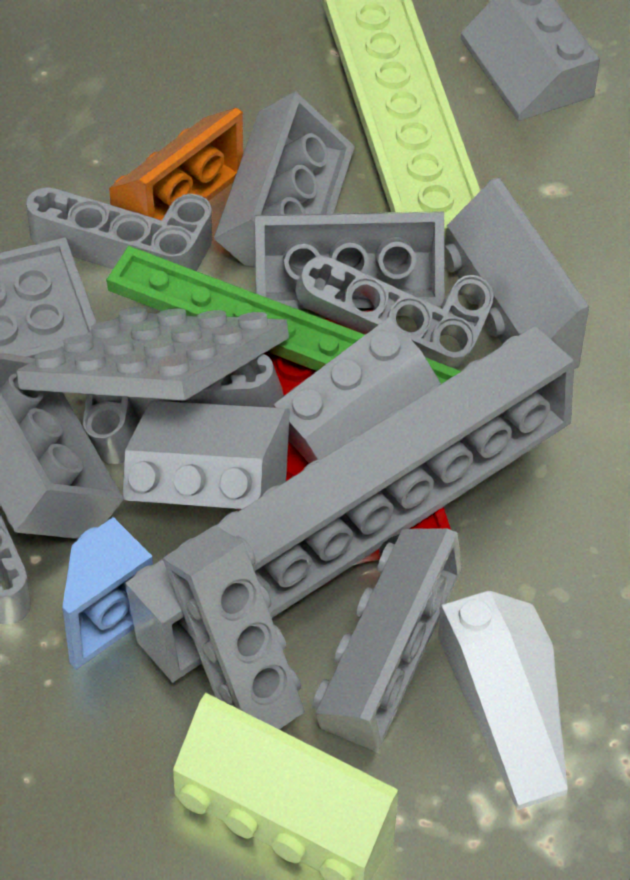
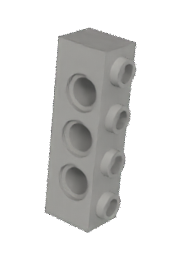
(234, 627)

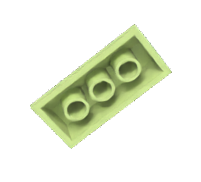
(285, 793)

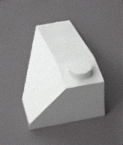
(511, 688)

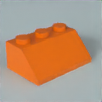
(196, 162)

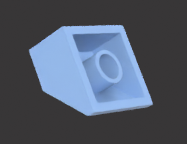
(96, 592)

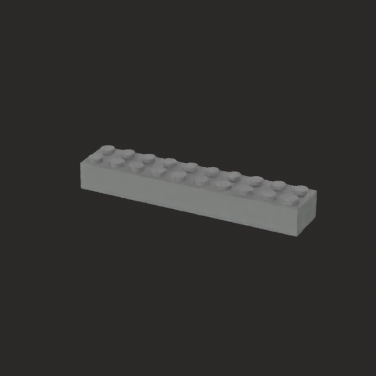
(377, 485)

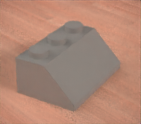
(532, 55)
(356, 391)
(206, 454)

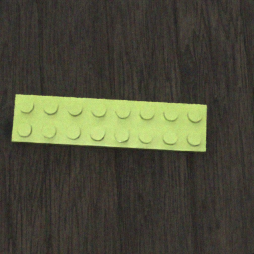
(402, 106)

